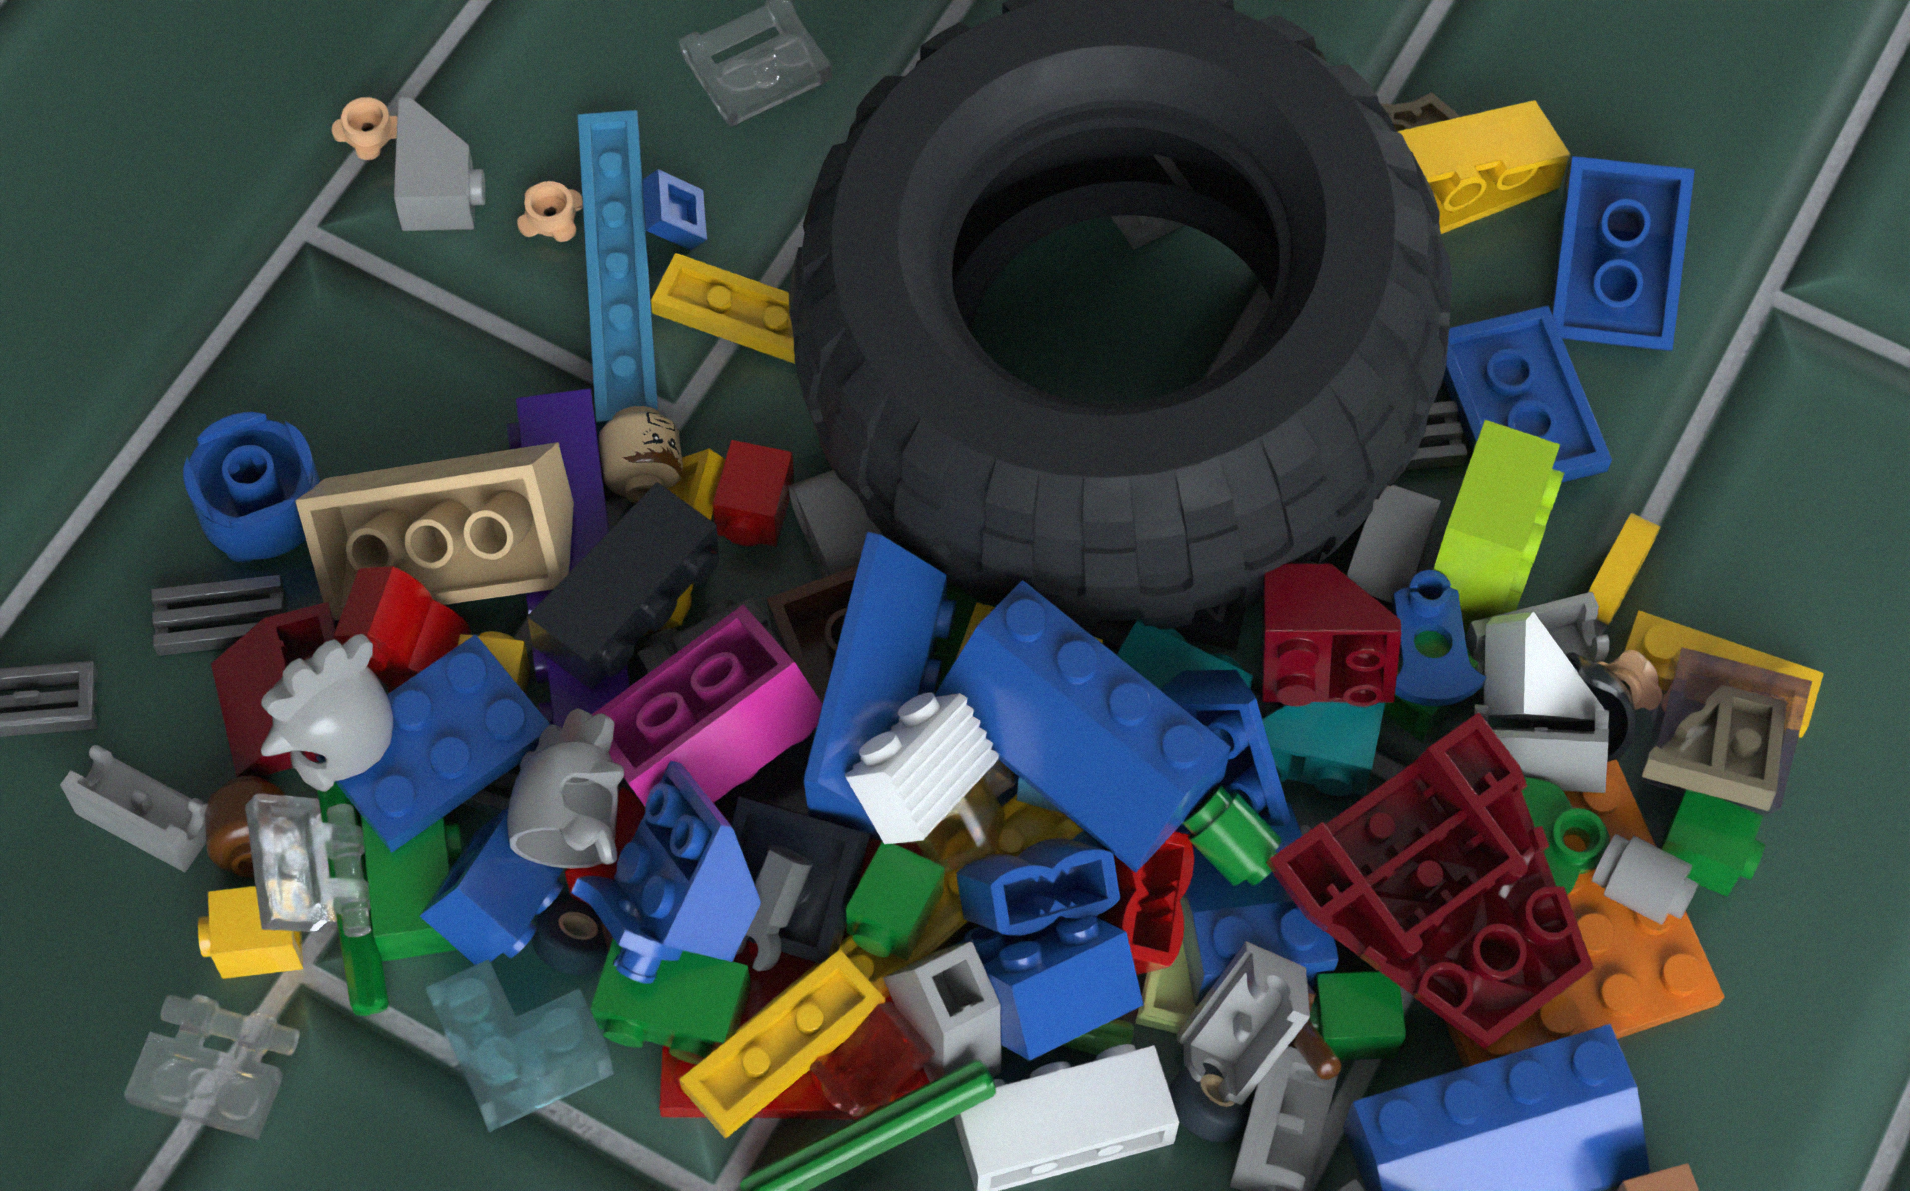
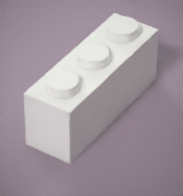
(1068, 1119)

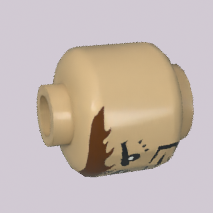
(639, 451)

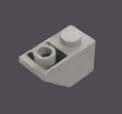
(951, 1008)

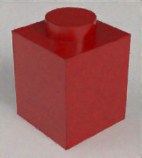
(753, 494)

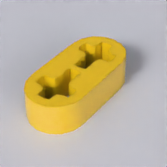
(1622, 565)

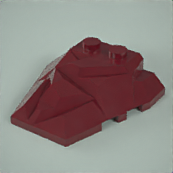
(1445, 887)

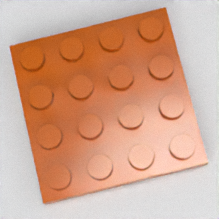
(1640, 969)

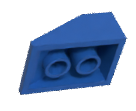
(1621, 252)
(1226, 916)

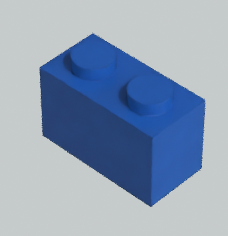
(491, 896)

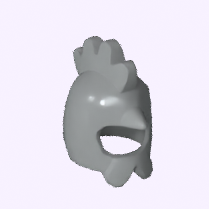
(330, 709)
(567, 796)

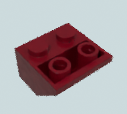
(1326, 639)
(252, 669)

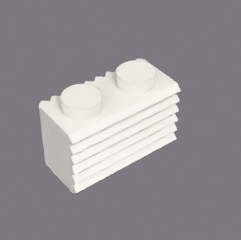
(921, 766)

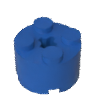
(247, 485)

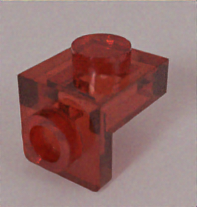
(872, 1062)

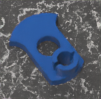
(1427, 679)
(640, 949)

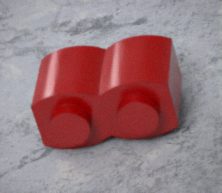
(400, 621)
(1151, 904)

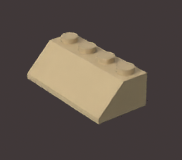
(452, 524)

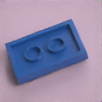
(1523, 379)
(450, 738)

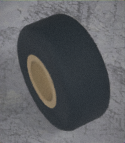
(562, 949)
(1202, 1109)

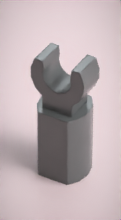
(779, 888)

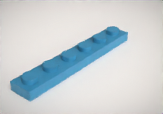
(616, 264)

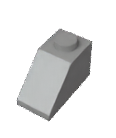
(433, 173)

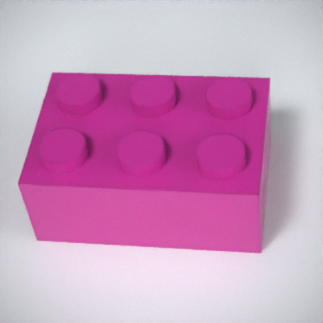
(715, 708)

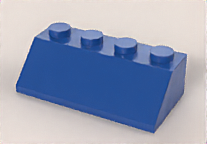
(878, 667)
(1085, 726)
(1513, 1123)

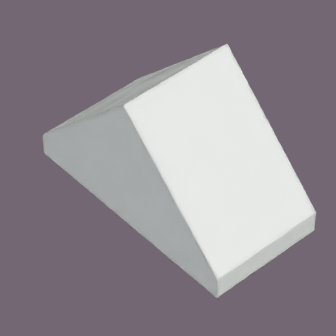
(1531, 674)

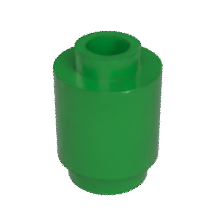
(1232, 837)

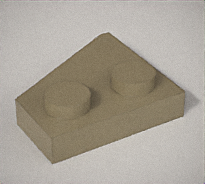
(1725, 749)

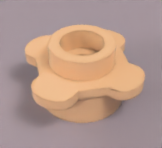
(364, 114)
(545, 198)
(1640, 676)

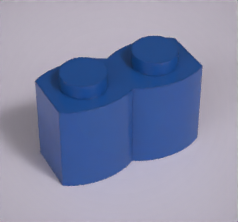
(1038, 886)

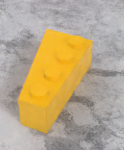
(1488, 161)

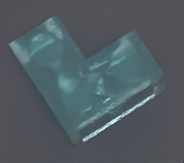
(521, 1060)

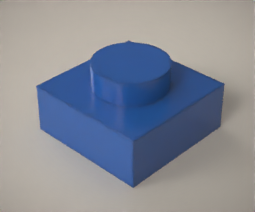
(674, 209)

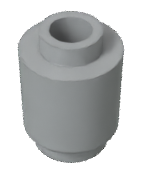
(1645, 878)

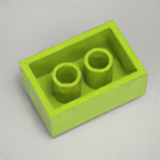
(1498, 520)

